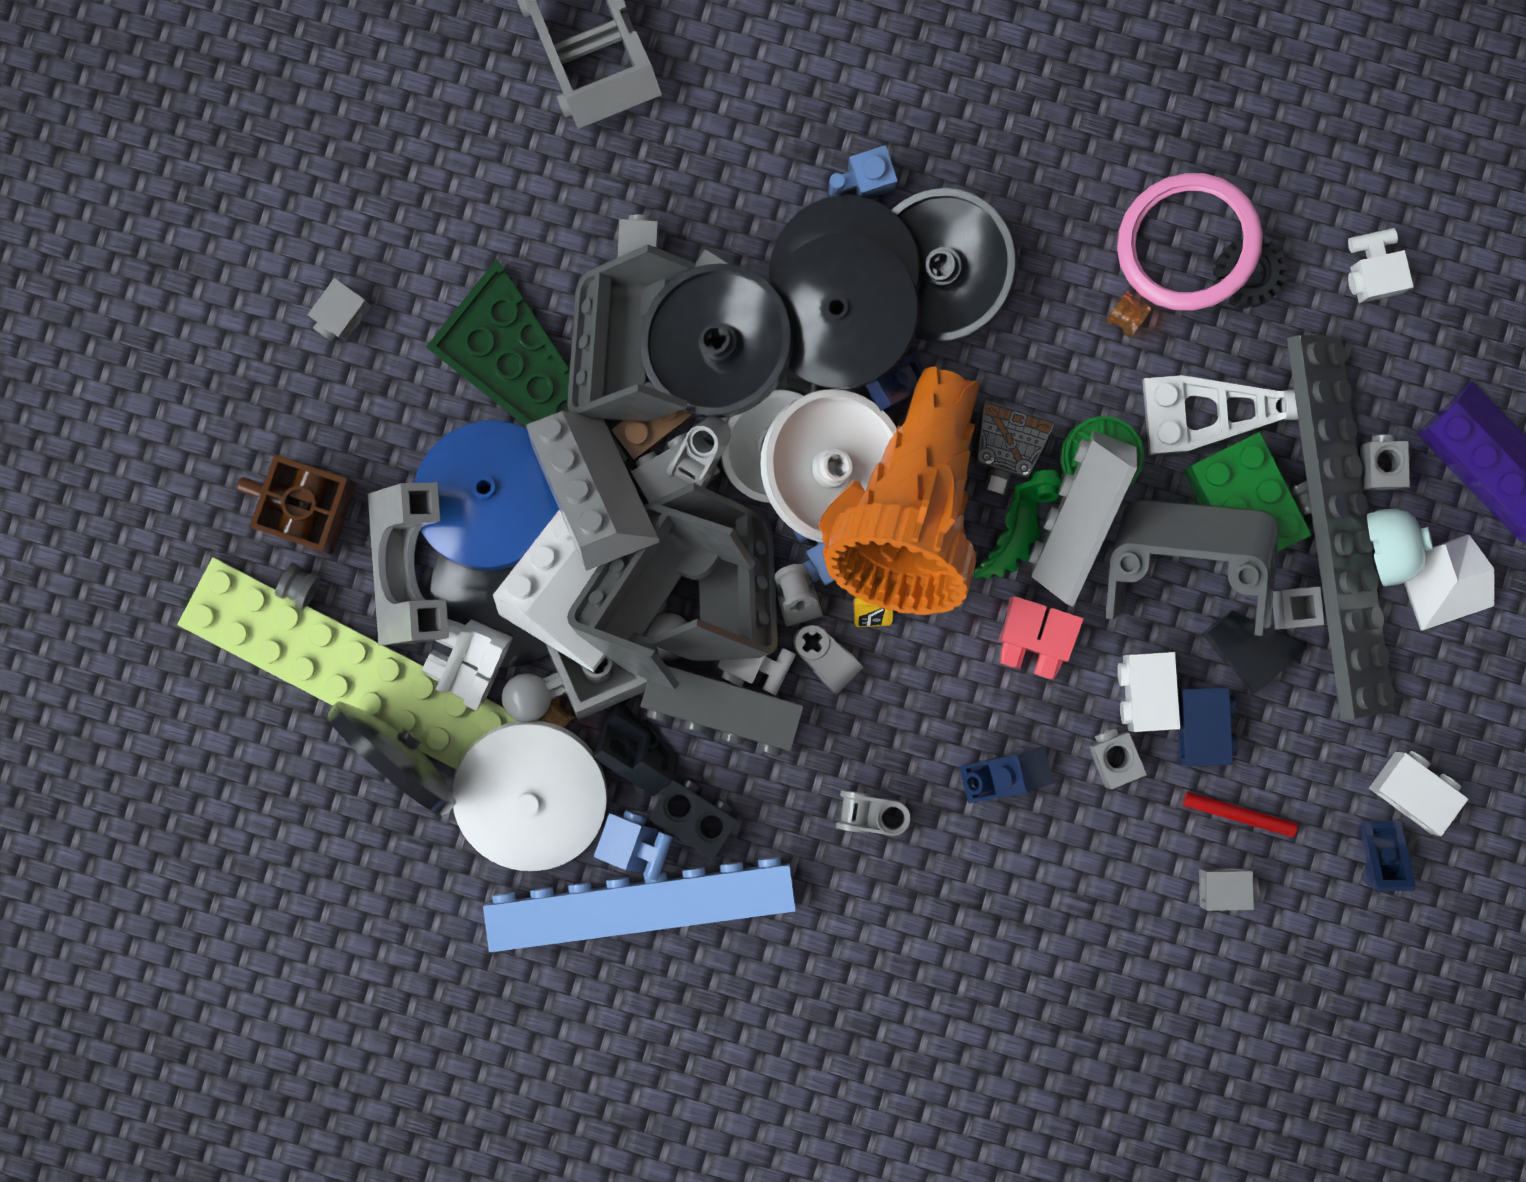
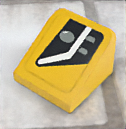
(870, 615)

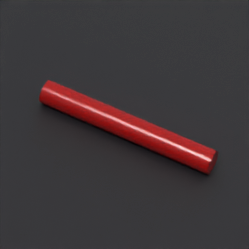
(1240, 814)

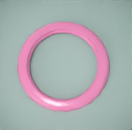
(1215, 294)

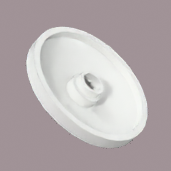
(817, 451)
(530, 795)

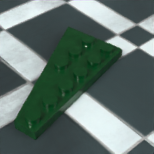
(505, 351)

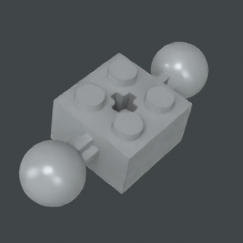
(529, 696)

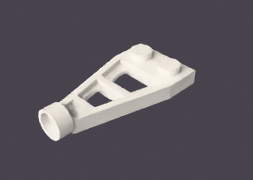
(1167, 415)

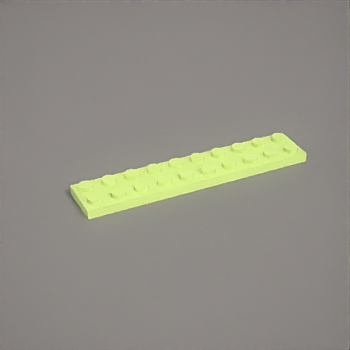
(333, 661)

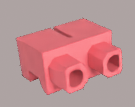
(1021, 633)

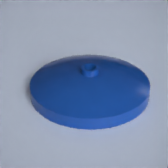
(493, 527)

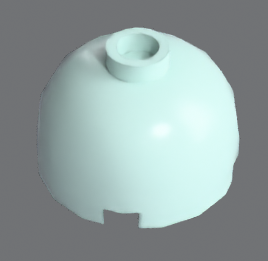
(1398, 545)

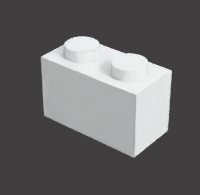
(1149, 692)
(1418, 792)

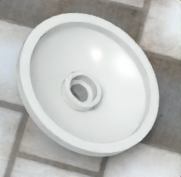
(743, 452)

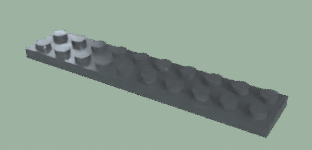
(1341, 526)

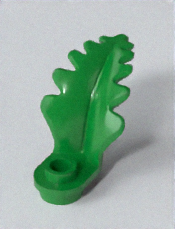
(1021, 524)

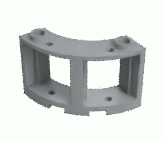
(610, 93)

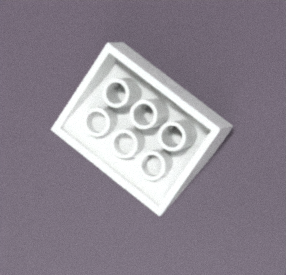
(544, 589)

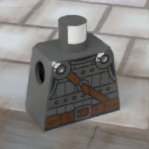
(1008, 444)

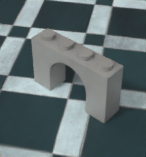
(395, 522)

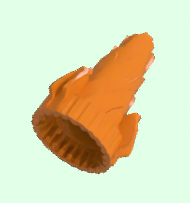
(905, 534)

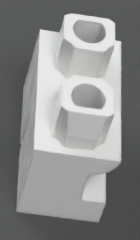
(472, 663)

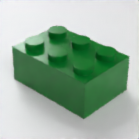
(1250, 480)

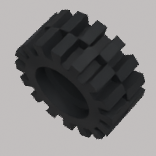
(1272, 277)

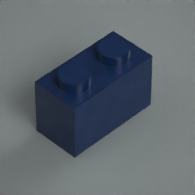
(1206, 727)

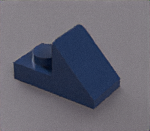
(896, 385)
(1387, 857)

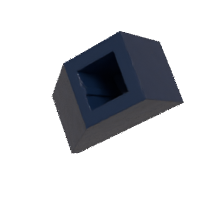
(1006, 775)

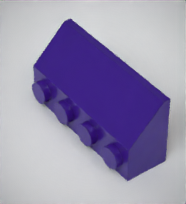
(1483, 453)

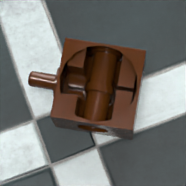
(300, 503)

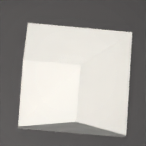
(1452, 583)

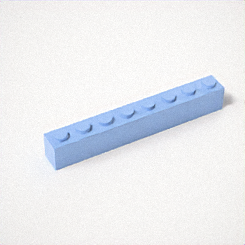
(638, 906)

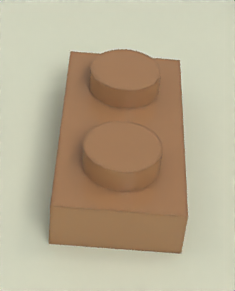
(641, 436)

